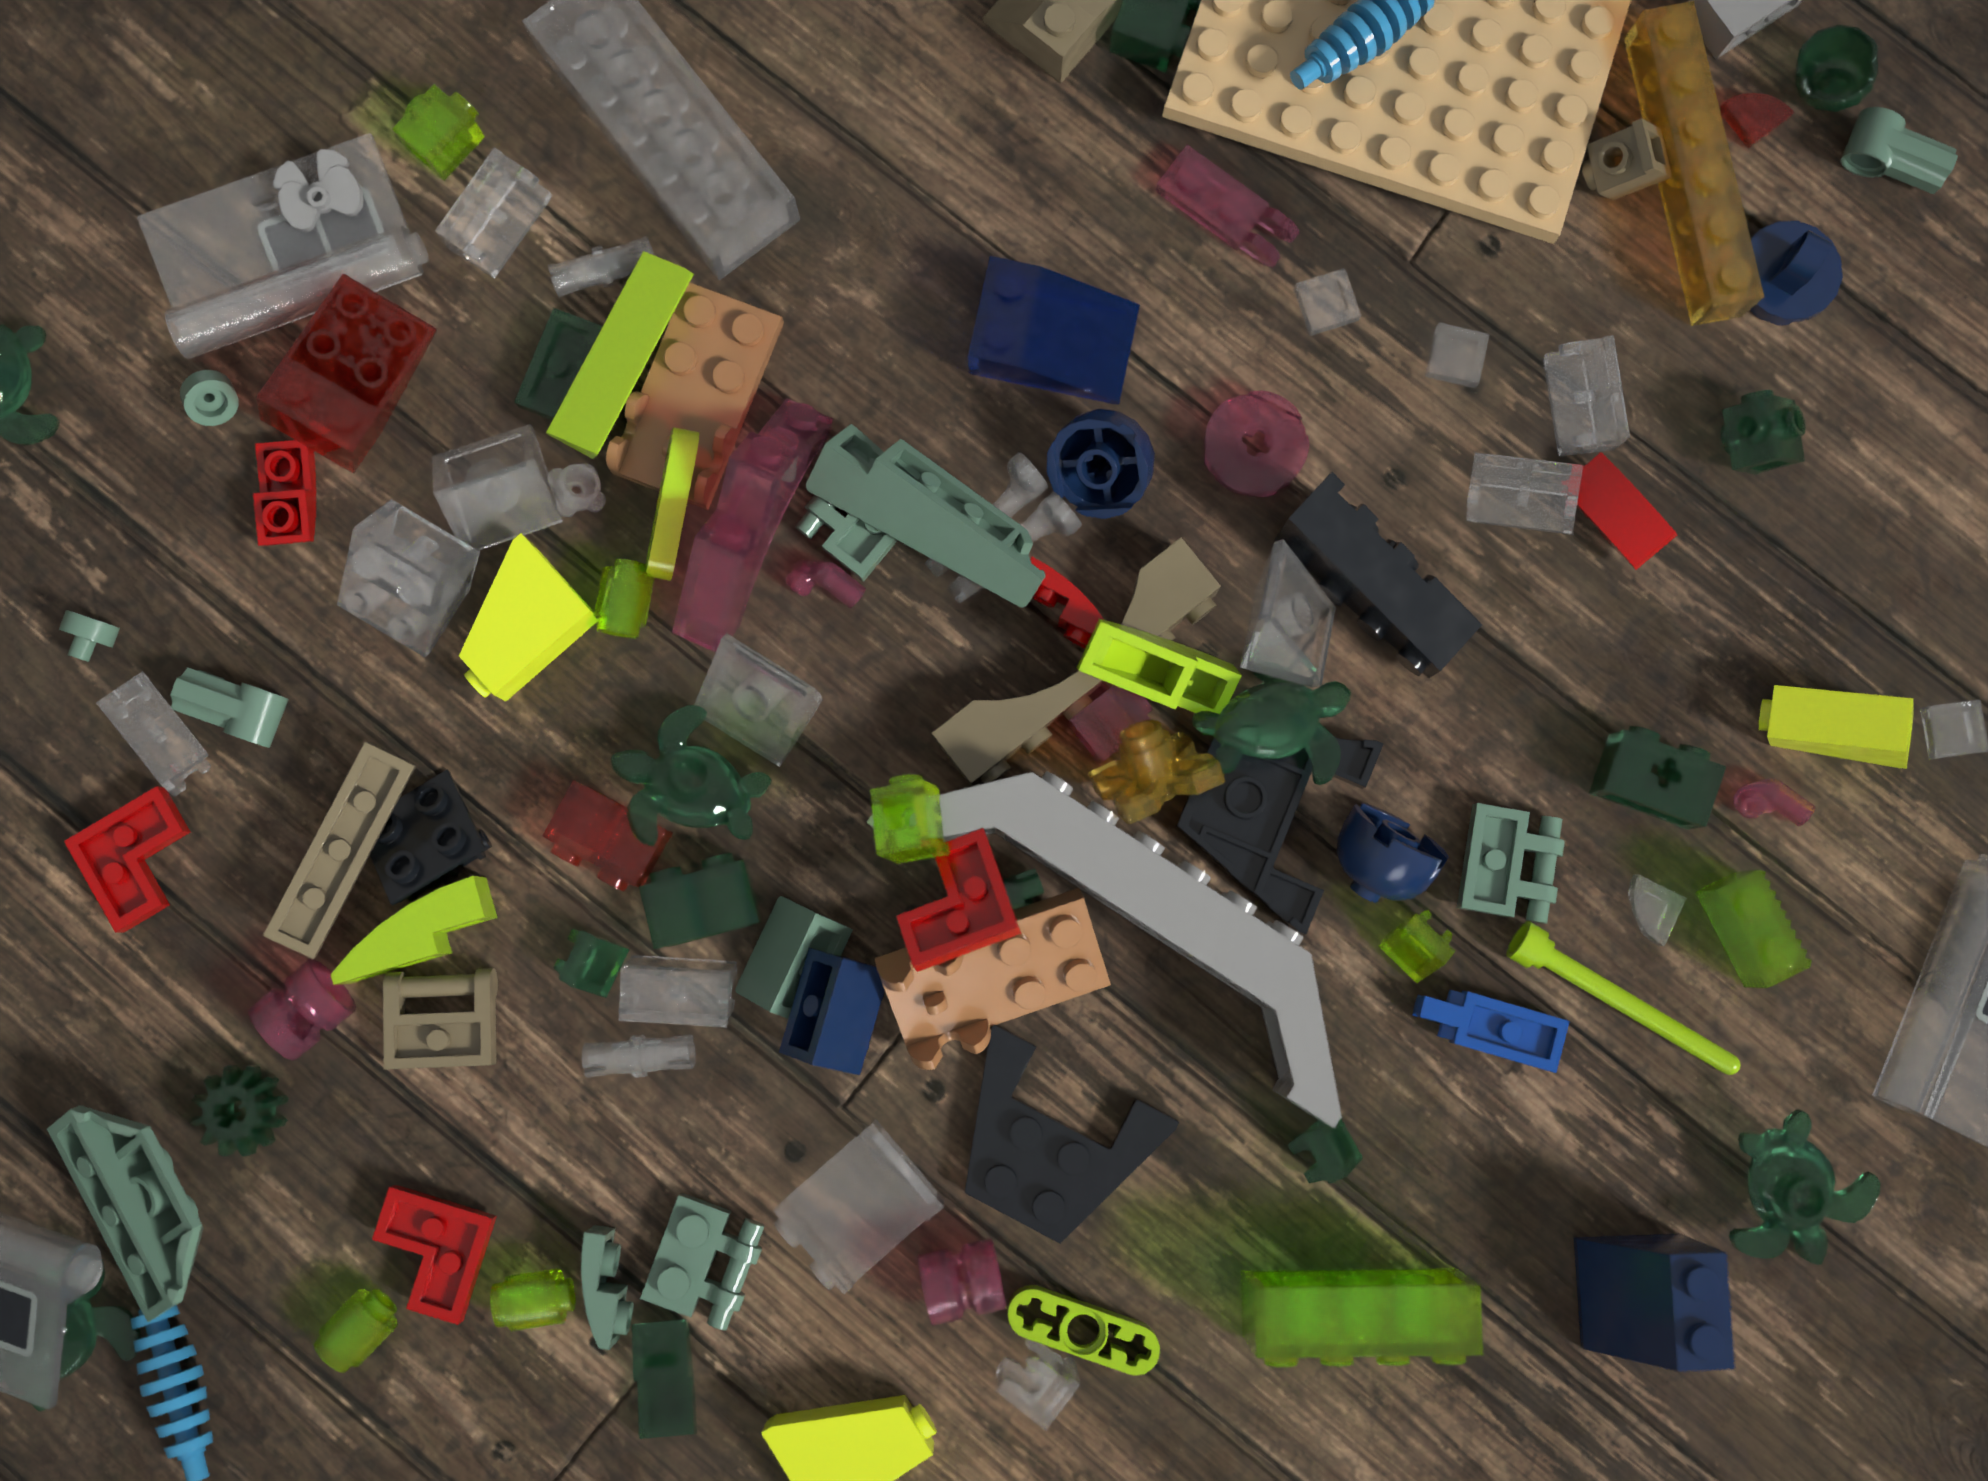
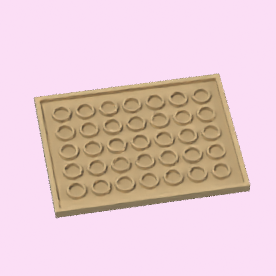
(1464, 112)

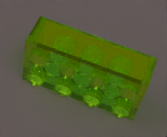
(1361, 1315)

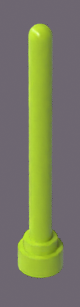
(1534, 948)

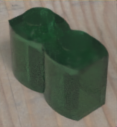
(700, 902)

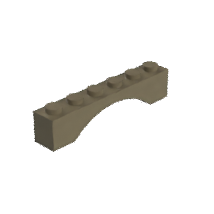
(992, 731)

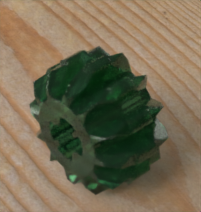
(219, 1110)

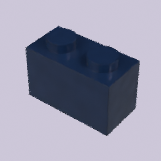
(833, 1012)

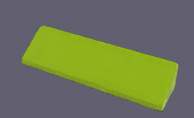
(619, 354)

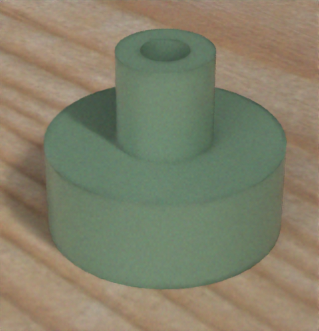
(209, 397)
(87, 634)

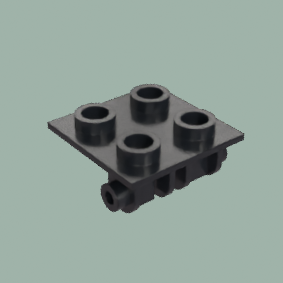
(426, 839)

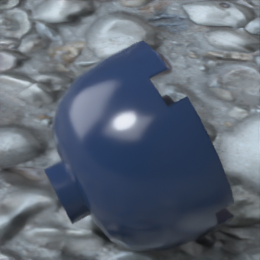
(1101, 463)
(1386, 856)

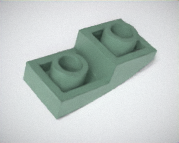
(604, 1301)

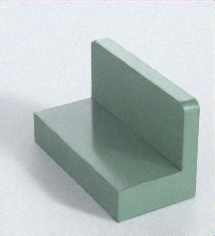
(781, 953)

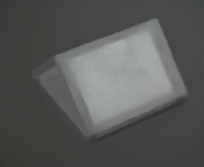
(495, 488)
(1288, 622)
(756, 700)

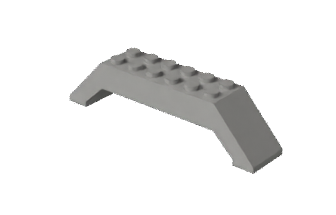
(1172, 907)

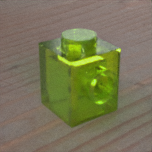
(439, 130)

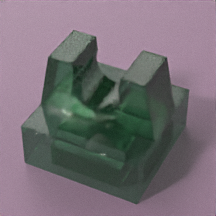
(591, 963)
(1332, 1150)

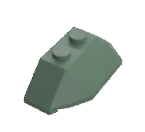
(133, 1201)

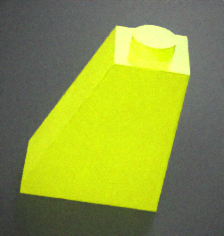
(522, 623)
(1840, 724)
(852, 1440)

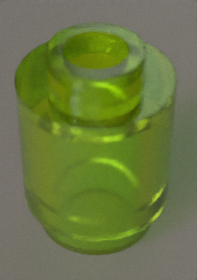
(623, 599)
(532, 1300)
(356, 1329)

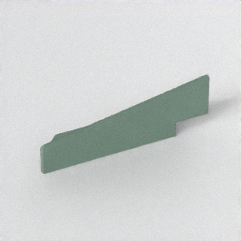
(927, 511)

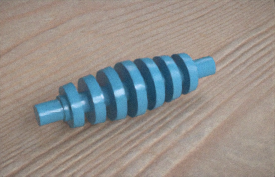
(1357, 37)
(177, 1400)

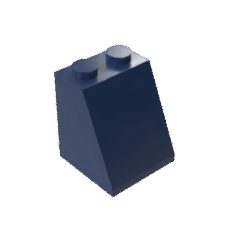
(1655, 1301)

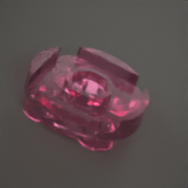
(1283, 433)

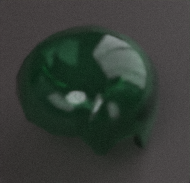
(1836, 68)

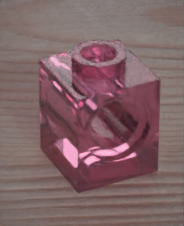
(1103, 720)

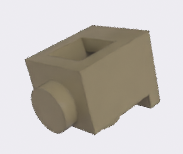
(1642, 164)

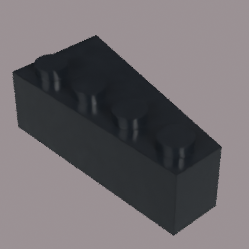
(1377, 580)

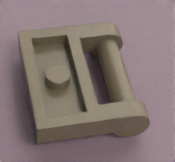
(444, 1037)

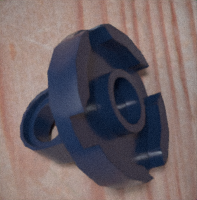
(1796, 271)

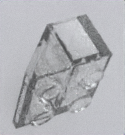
(406, 576)

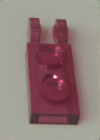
(1224, 205)

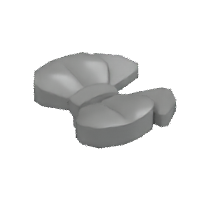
(304, 203)

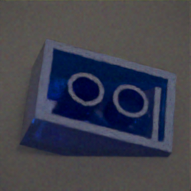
(1051, 332)

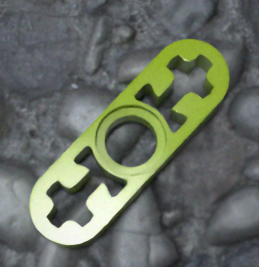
(672, 503)
(1125, 1330)

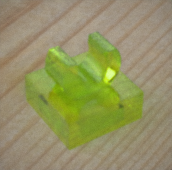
(1418, 947)

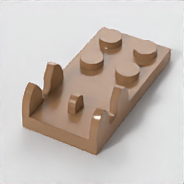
(699, 384)
(969, 994)

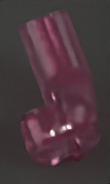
(825, 575)
(1770, 796)

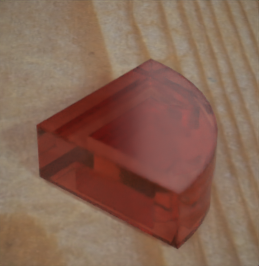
(1754, 115)

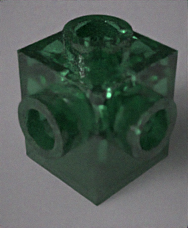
(1763, 432)

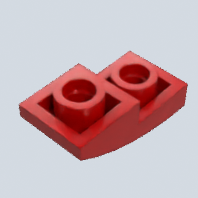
(287, 493)
(1622, 512)
(1079, 614)

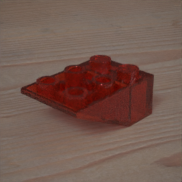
(345, 373)

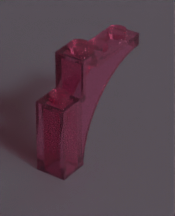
(737, 535)

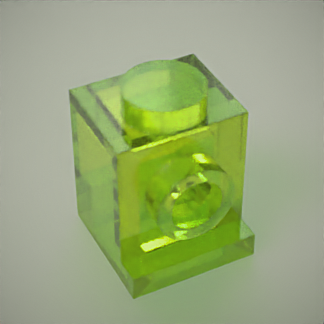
(891, 815)

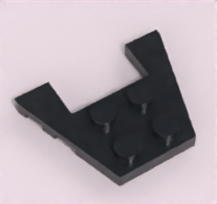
(1250, 815)
(1040, 1166)

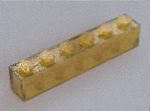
(1703, 194)

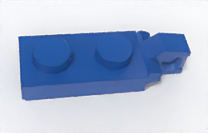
(1497, 1028)

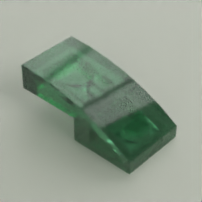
(664, 1379)

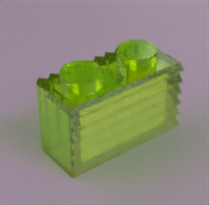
(1753, 929)

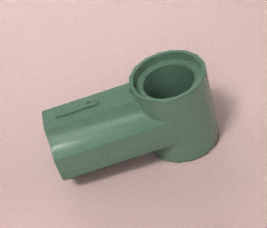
(1886, 147)
(240, 710)

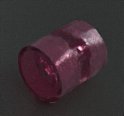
(294, 1016)
(942, 1277)

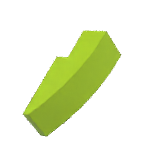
(1159, 668)
(418, 931)

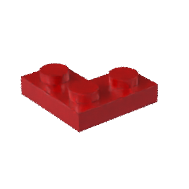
(114, 856)
(971, 915)
(451, 1243)

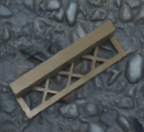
(339, 850)

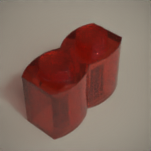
(599, 831)

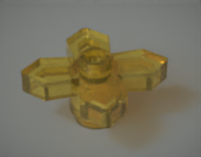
(1153, 771)

